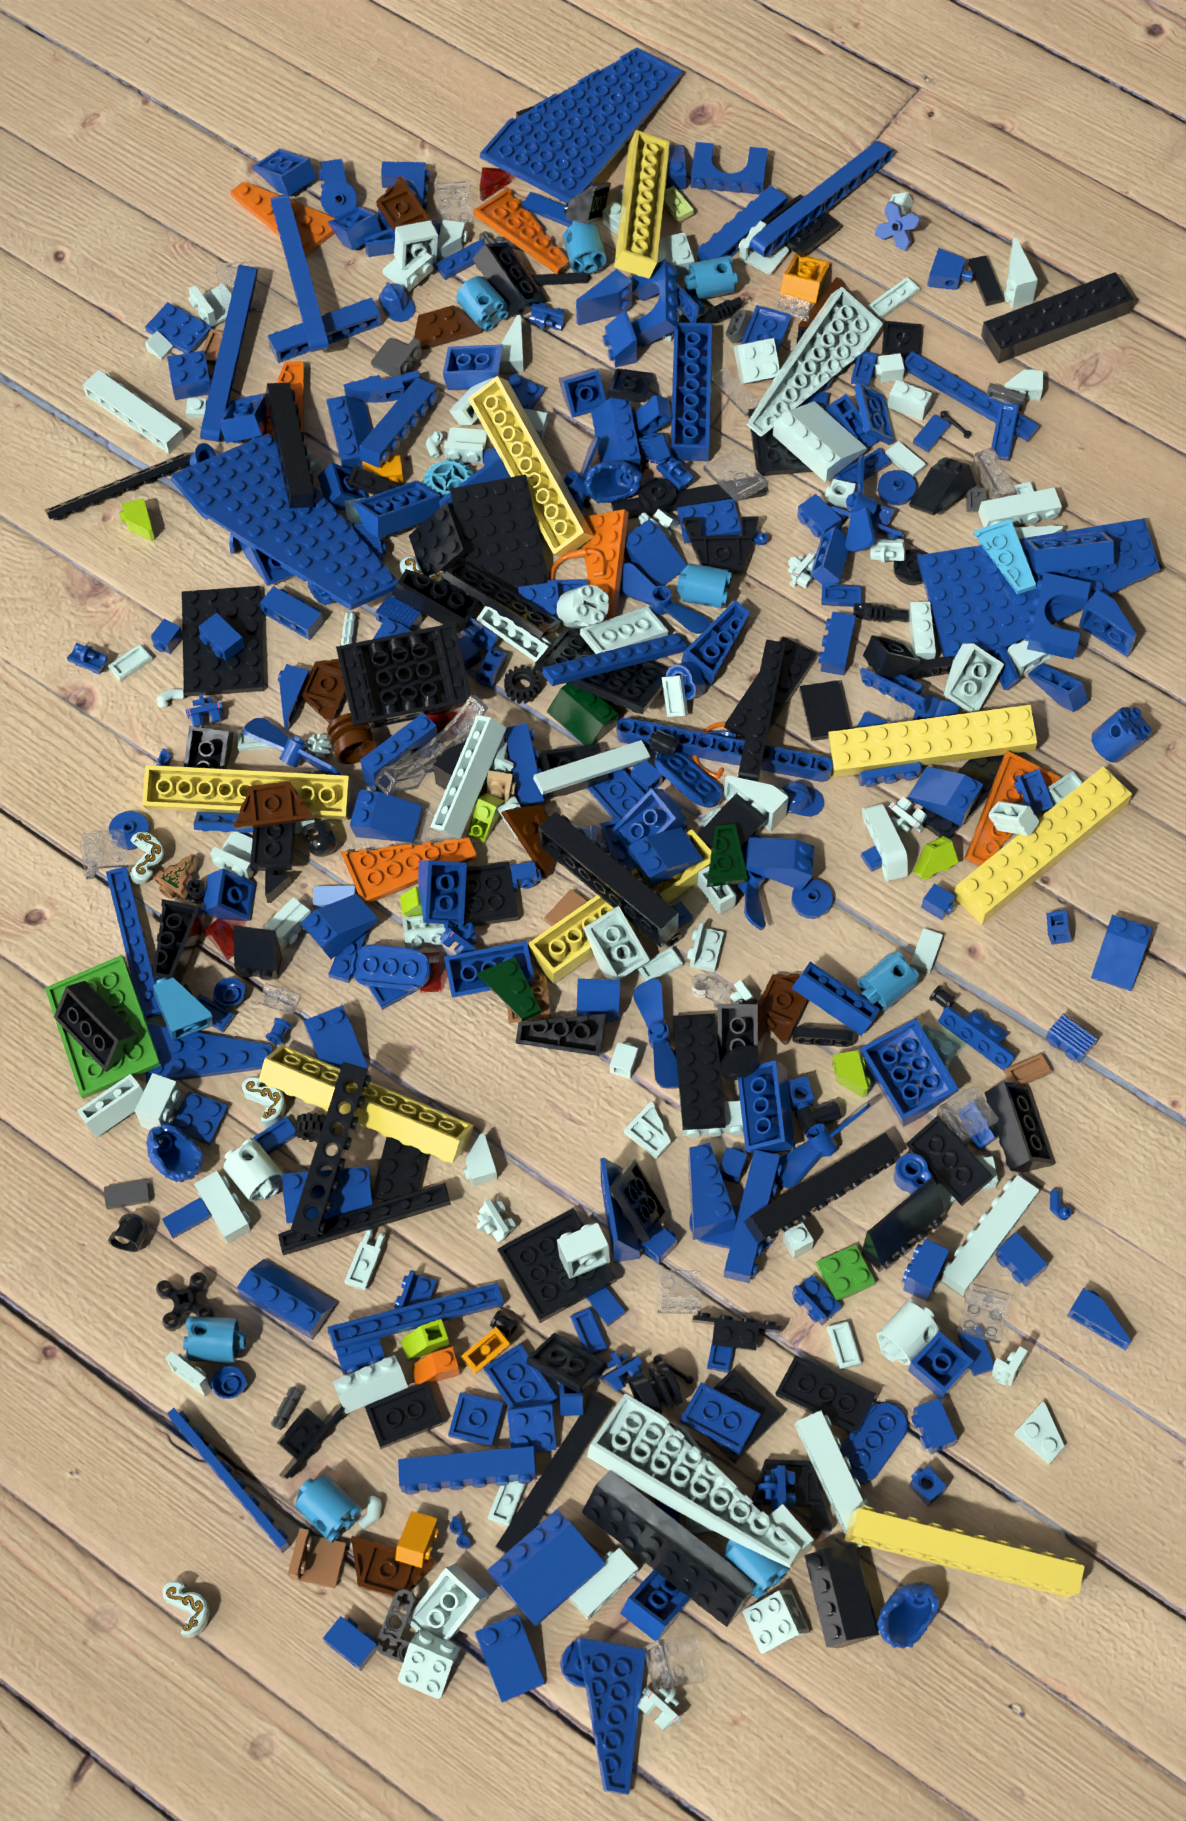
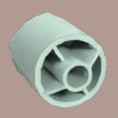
(582, 606)
(253, 1171)
(907, 1333)

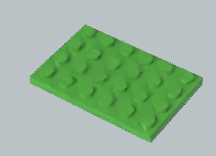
(116, 987)

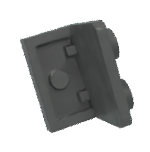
(397, 358)

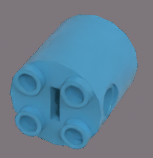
(584, 247)
(711, 277)
(482, 302)
(704, 585)
(888, 981)
(213, 1339)
(327, 1506)
(755, 1566)

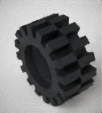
(522, 674)
(309, 1126)

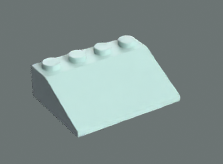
(817, 440)

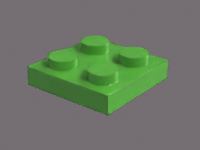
(845, 1273)

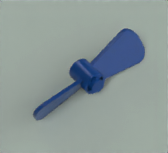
(575, 481)
(860, 530)
(640, 588)
(292, 747)
(753, 907)
(650, 1004)
(820, 1144)

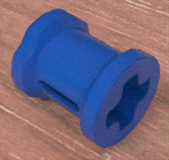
(278, 1031)

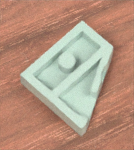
(1041, 1434)

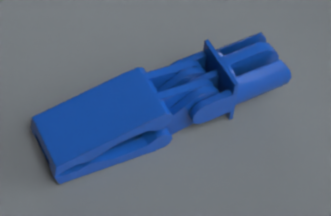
(384, 242)

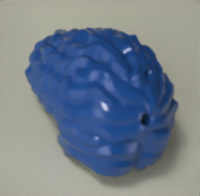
(612, 481)
(175, 1154)
(908, 1614)

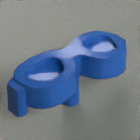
(723, 733)
(164, 758)
(456, 1528)

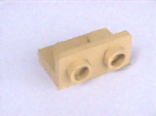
(501, 785)

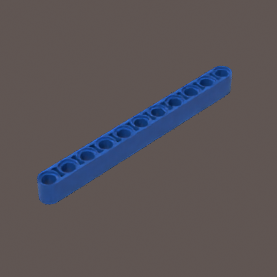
(821, 198)
(299, 273)
(229, 352)
(734, 748)

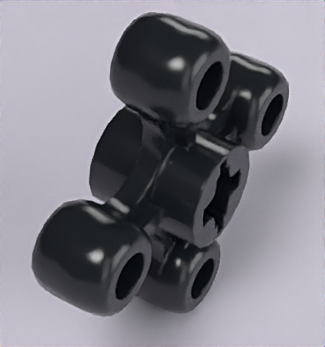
(184, 1295)

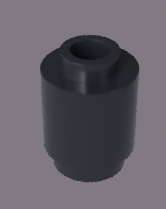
(663, 743)

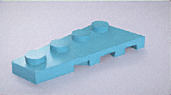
(1006, 552)

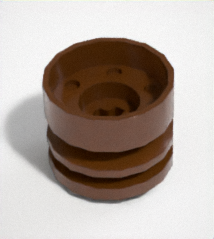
(350, 742)

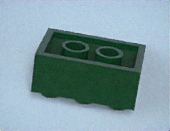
(582, 714)

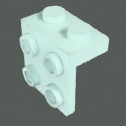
(764, 264)
(413, 275)
(208, 305)
(465, 445)
(234, 855)
(428, 1663)

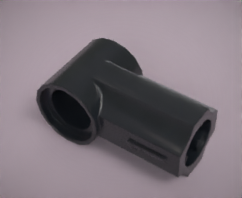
(821, 1114)

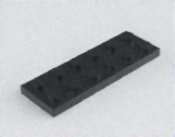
(501, 599)
(795, 666)
(980, 769)
(699, 1072)

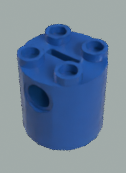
(1120, 734)

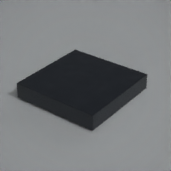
(901, 338)

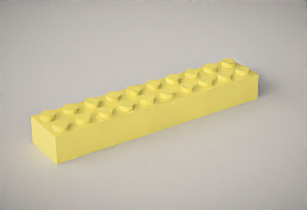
(642, 204)
(525, 454)
(933, 740)
(225, 790)
(1031, 856)
(566, 943)
(382, 1110)
(965, 1552)

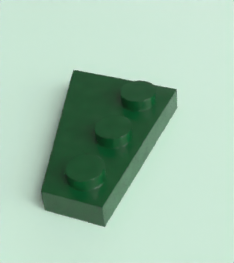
(726, 858)
(512, 988)

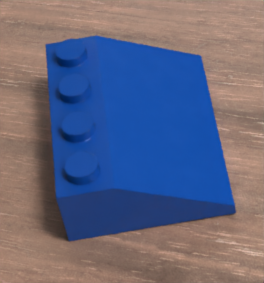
(909, 1072)
(623, 1240)
(546, 1567)

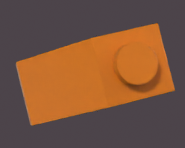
(436, 1367)

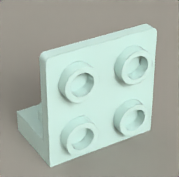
(775, 1620)

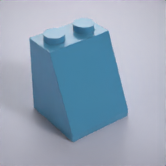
(180, 1009)

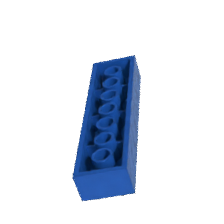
(691, 392)

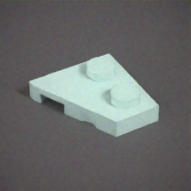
(649, 1132)

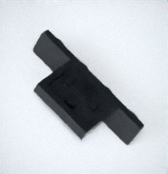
(735, 1333)
(304, 1435)

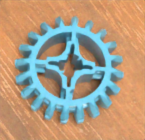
(446, 476)

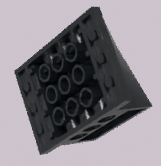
(403, 676)

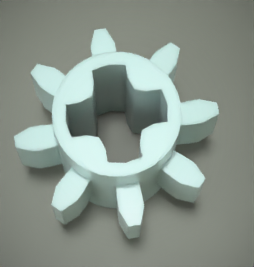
(318, 745)

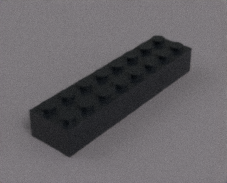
(1056, 317)
(609, 878)
(668, 1548)

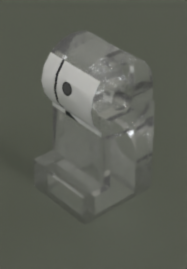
(711, 989)

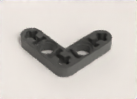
(396, 1634)

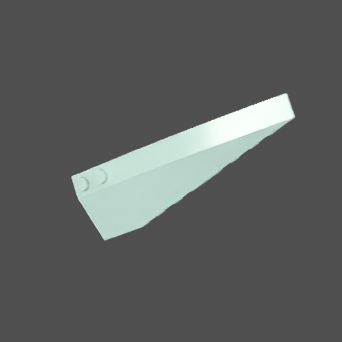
(828, 345)
(663, 1464)

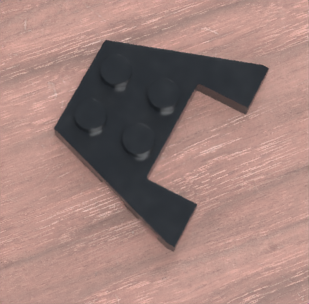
(721, 551)
(804, 1487)

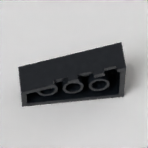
(435, 599)
(176, 939)
(569, 1034)

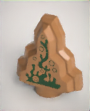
(175, 877)

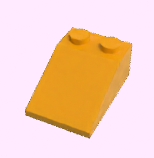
(805, 277)

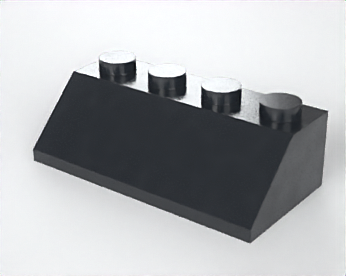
(589, 204)
(509, 277)
(94, 1025)
(1019, 1127)
(841, 1595)

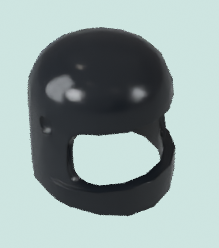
(324, 842)
(132, 1228)

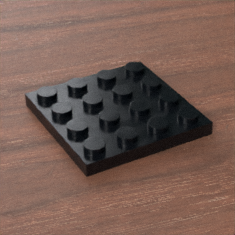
(772, 456)
(540, 1272)

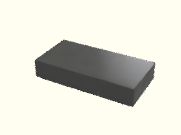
(1005, 395)
(126, 1194)

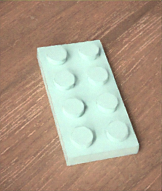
(624, 630)

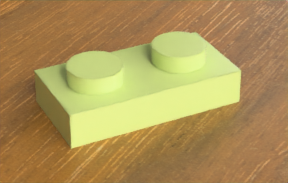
(677, 204)

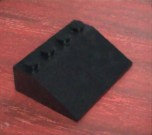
(904, 1226)

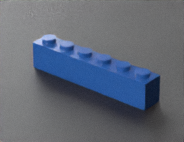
(727, 240)
(337, 324)
(398, 422)
(756, 1195)
(467, 1469)

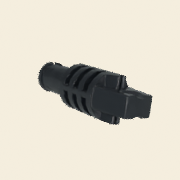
(721, 311)
(868, 611)

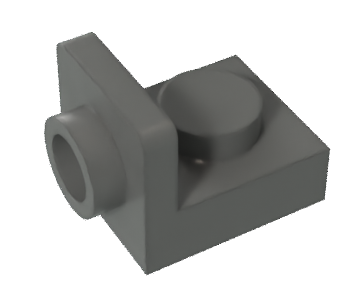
(974, 498)

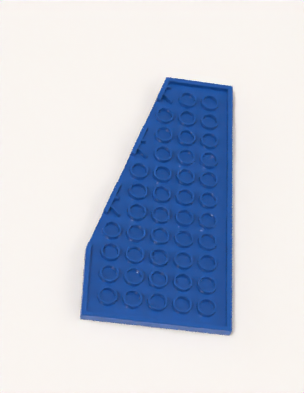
(579, 131)
(248, 498)
(980, 607)

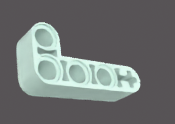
(886, 841)

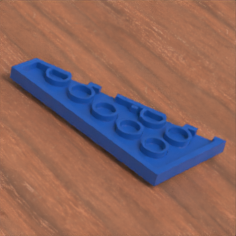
(204, 1055)
(613, 1691)

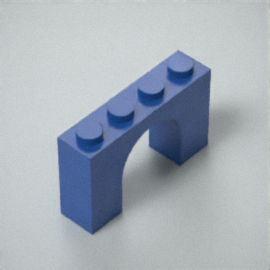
(415, 177)
(748, 180)
(663, 316)
(1043, 635)
(410, 737)

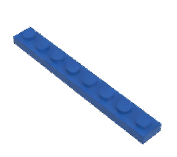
(964, 393)
(614, 659)
(133, 940)
(415, 1315)
(236, 1486)

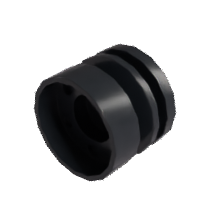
(657, 1388)

